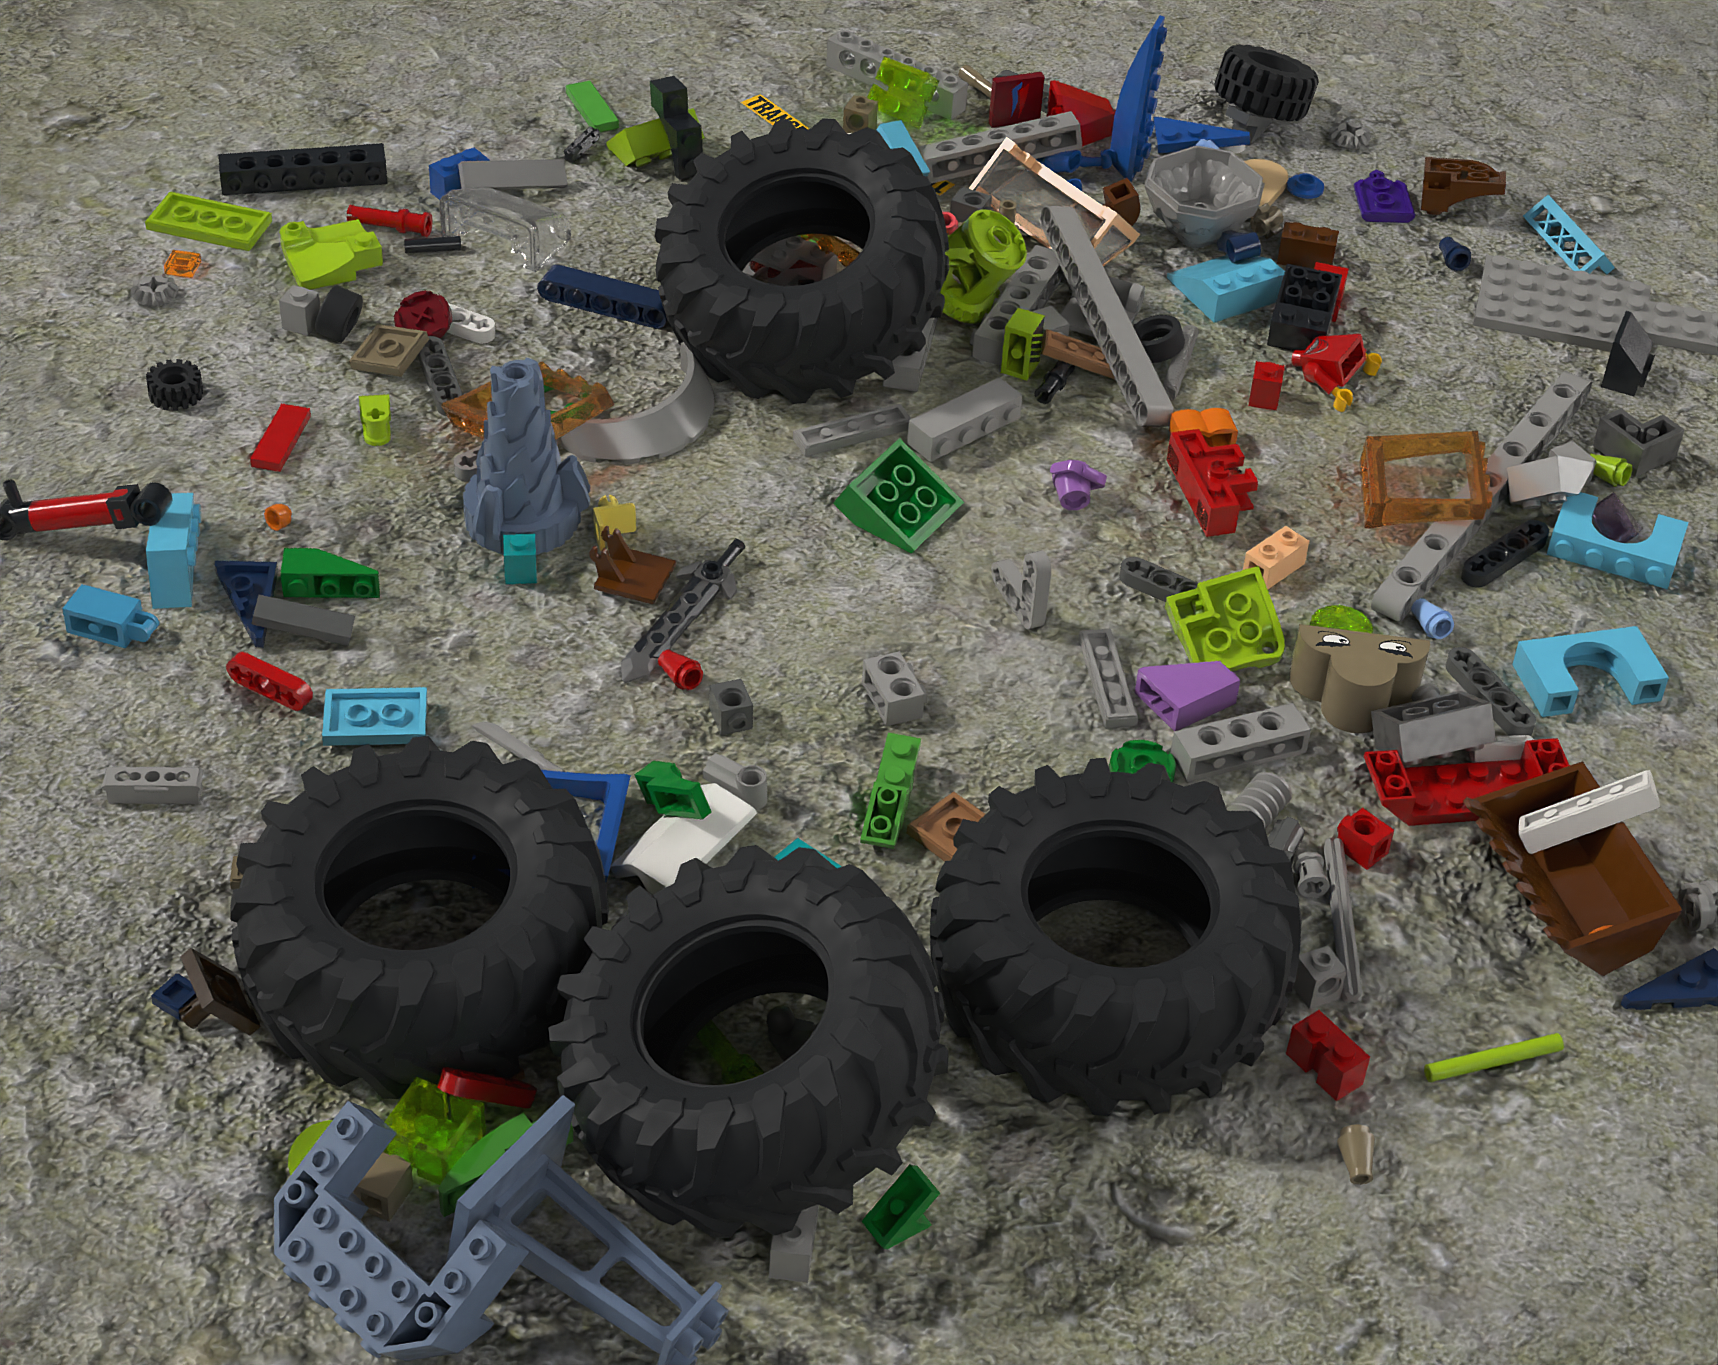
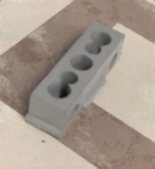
(153, 785)

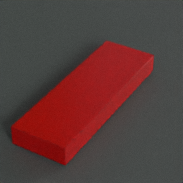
(280, 437)

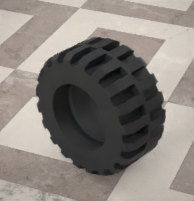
(1266, 82)

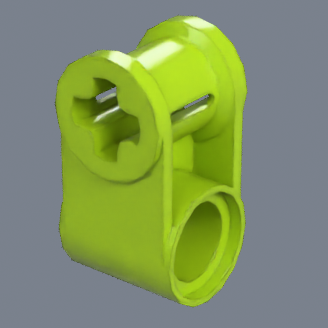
(375, 418)

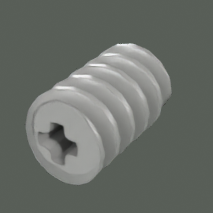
(1264, 796)

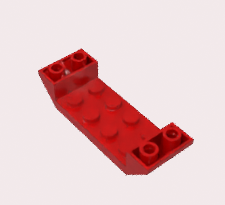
(1437, 792)

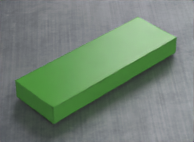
(592, 106)

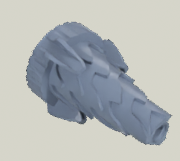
(520, 469)

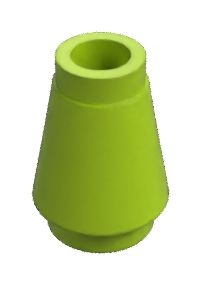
(1612, 469)

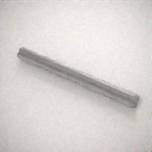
(1343, 918)

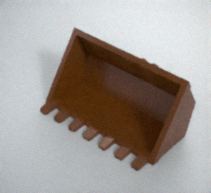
(1581, 881)

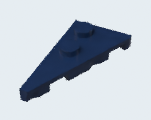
(242, 584)
(1685, 986)

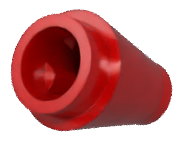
(681, 670)

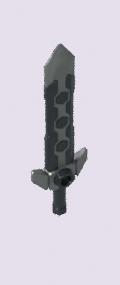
(704, 584)

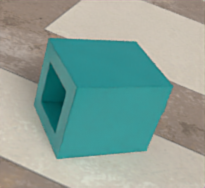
(520, 559)

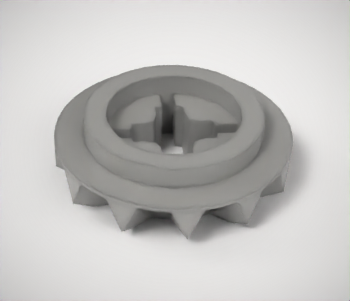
(1349, 135)
(165, 292)

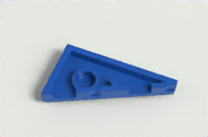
(1178, 135)

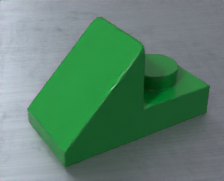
(901, 1208)

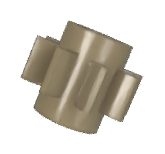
(1267, 221)

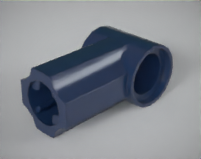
(1239, 245)

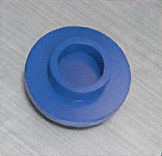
(1305, 186)

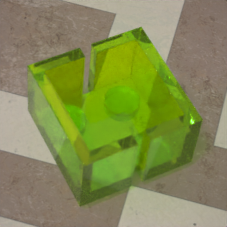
(906, 92)
(427, 1135)

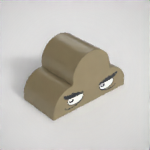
(1356, 672)

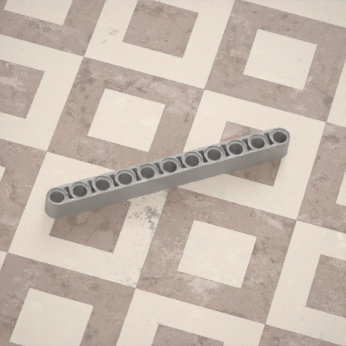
(1106, 316)

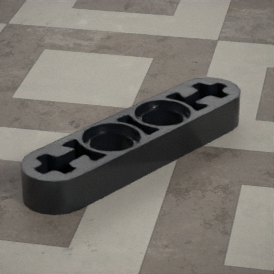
(1499, 549)

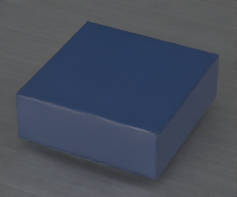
(174, 995)

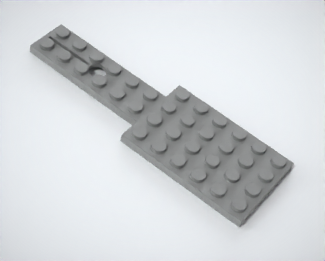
(1583, 307)

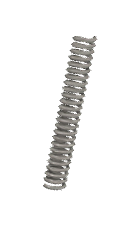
(1177, 368)

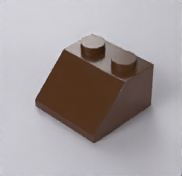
(1306, 245)

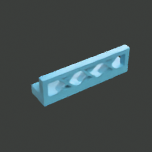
(1598, 258)

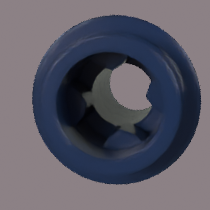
(1455, 255)

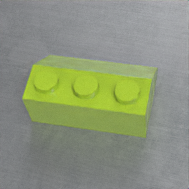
(643, 142)

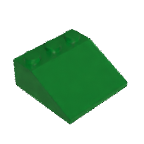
(898, 499)

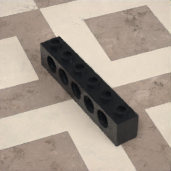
(302, 169)

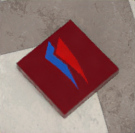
(1016, 99)

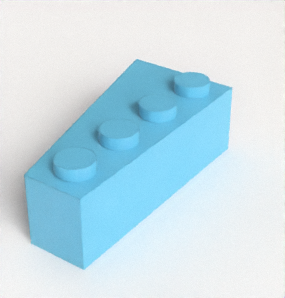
(172, 553)

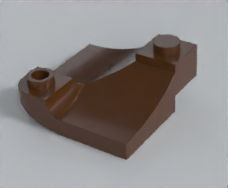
(1455, 180)

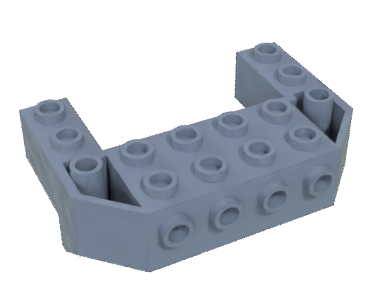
(360, 1275)

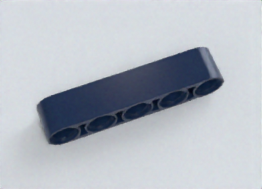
(603, 296)

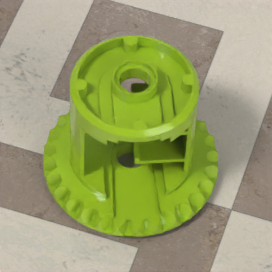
(980, 268)

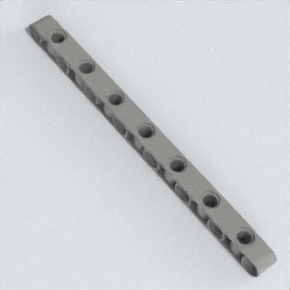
(1446, 539)

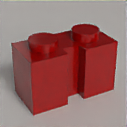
(1328, 1051)

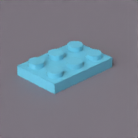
(374, 716)

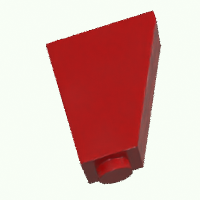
(1090, 110)

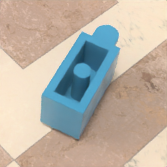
(107, 617)

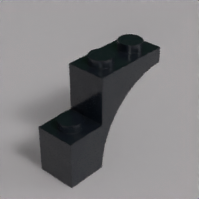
(684, 133)

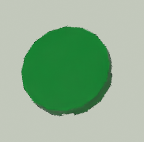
(1137, 754)

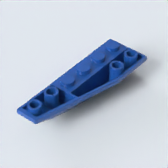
(1137, 104)

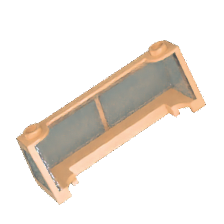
(1031, 185)

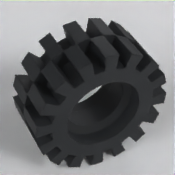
(174, 384)

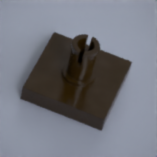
(217, 993)

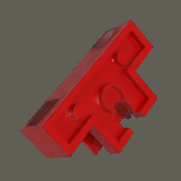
(1211, 480)

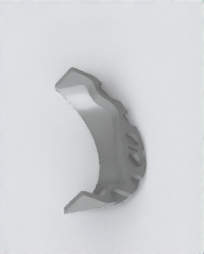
(653, 431)

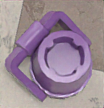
(1074, 481)

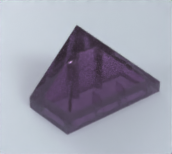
(1615, 520)

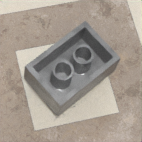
(1434, 726)

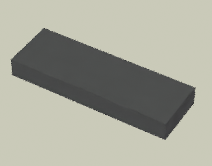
(303, 620)

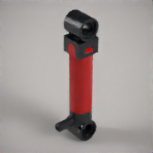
(122, 507)

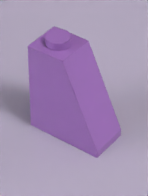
(1187, 691)

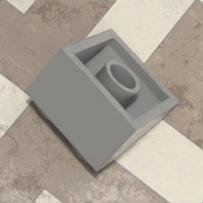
(1547, 480)

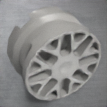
(1699, 905)

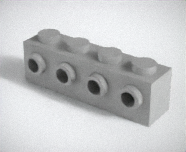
(964, 419)

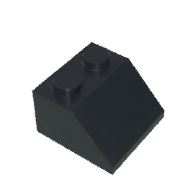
(1629, 358)

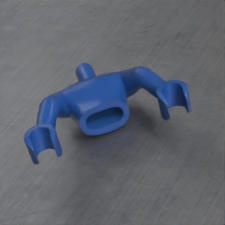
(1071, 160)

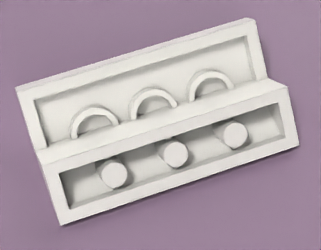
(679, 839)

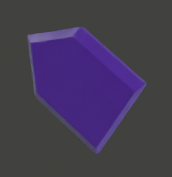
(1383, 199)

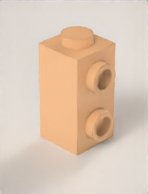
(1278, 555)

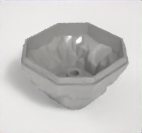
(1202, 193)

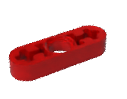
(269, 681)
(486, 1088)

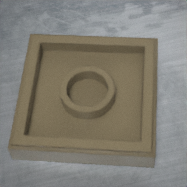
(389, 350)

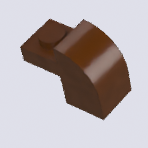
(1123, 200)

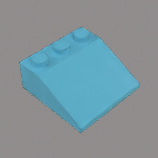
(1229, 288)

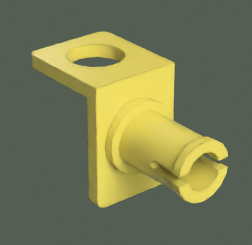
(613, 515)

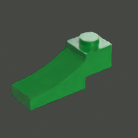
(670, 793)

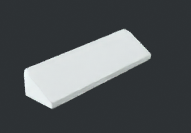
(1588, 812)

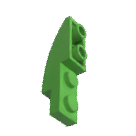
(891, 791)
(480, 1159)

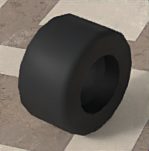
(338, 313)

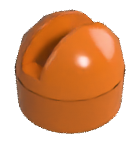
(278, 516)

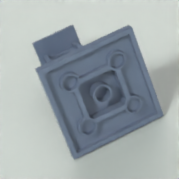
(534, 1171)

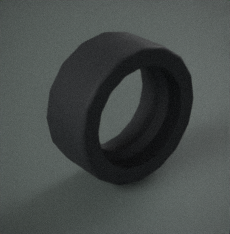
(1157, 327)

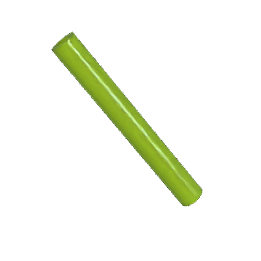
(1493, 1057)

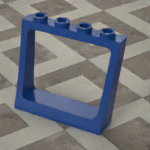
(605, 787)

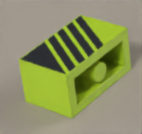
(1022, 344)

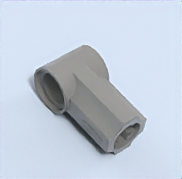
(744, 782)

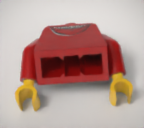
(1333, 361)

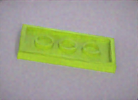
(209, 221)

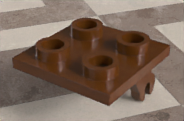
(629, 571)

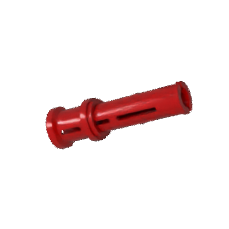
(403, 220)

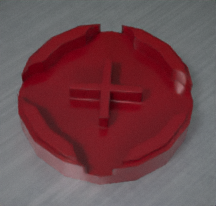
(424, 313)

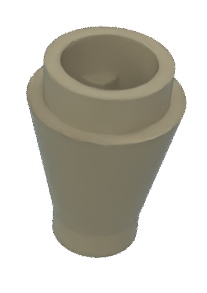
(1357, 1150)

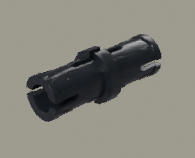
(1053, 381)

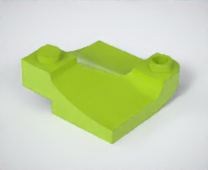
(329, 252)
(1228, 621)

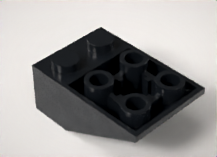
(1303, 307)

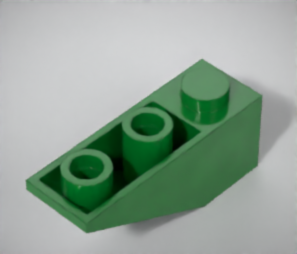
(326, 575)

